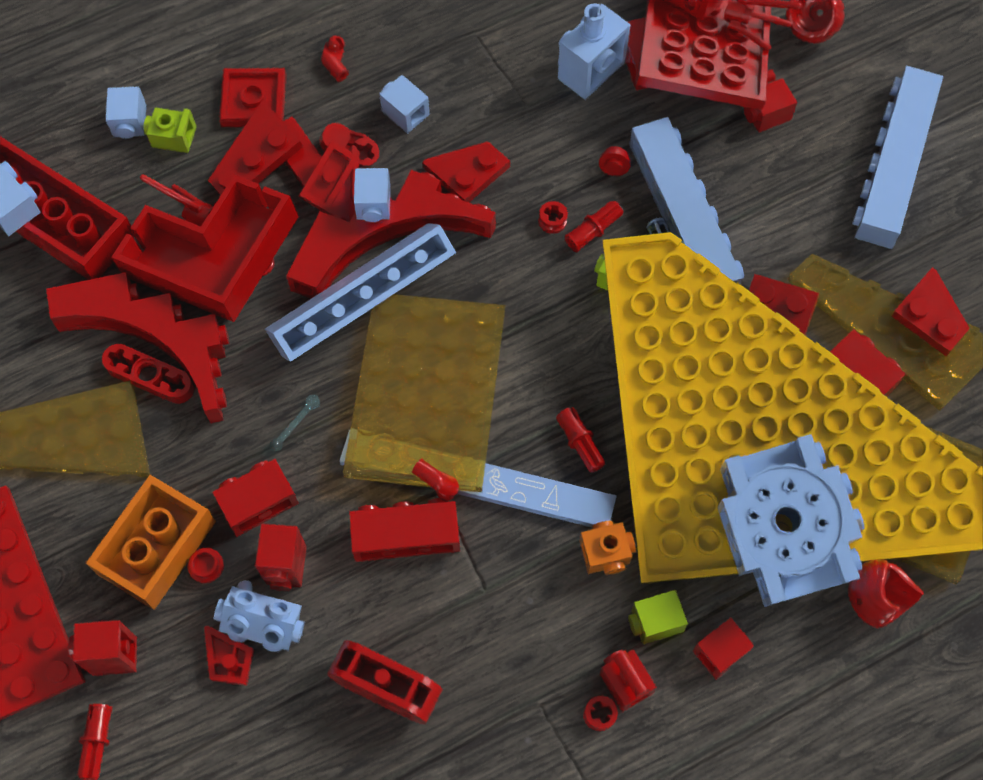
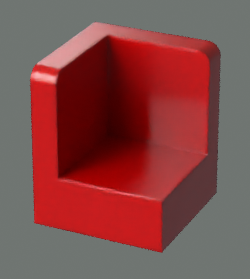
(722, 648)

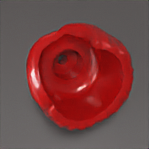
(810, 26)
(882, 593)

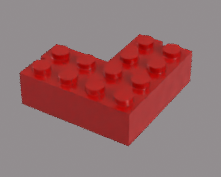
(213, 262)

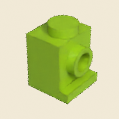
(170, 129)

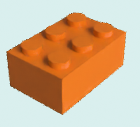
(151, 542)

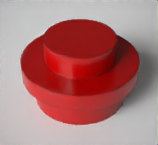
(615, 161)
(205, 565)

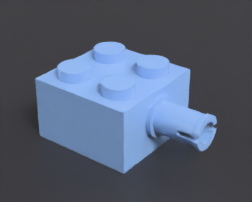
(593, 50)

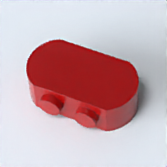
(385, 682)

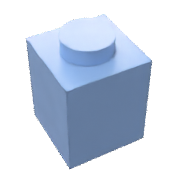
(404, 103)
(125, 112)
(372, 194)

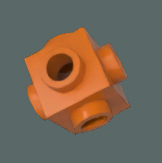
(599, 557)

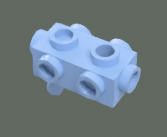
(259, 618)

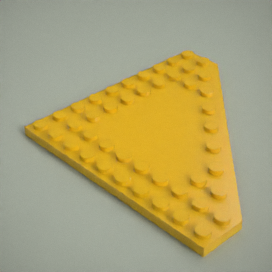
(727, 377)

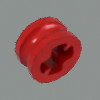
(560, 222)
(604, 702)

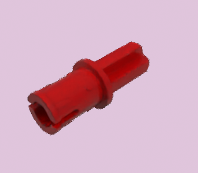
(593, 226)
(580, 439)
(94, 741)

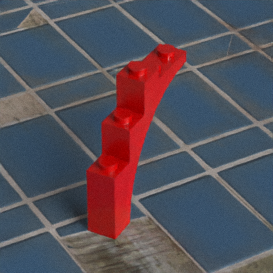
(337, 243)
(117, 306)

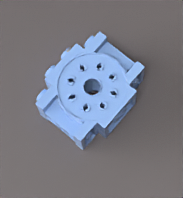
(816, 501)

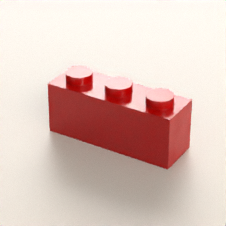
(404, 530)

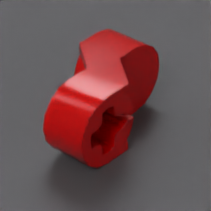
(353, 141)

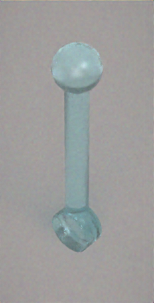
(312, 402)

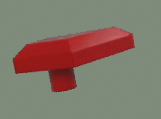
(227, 659)

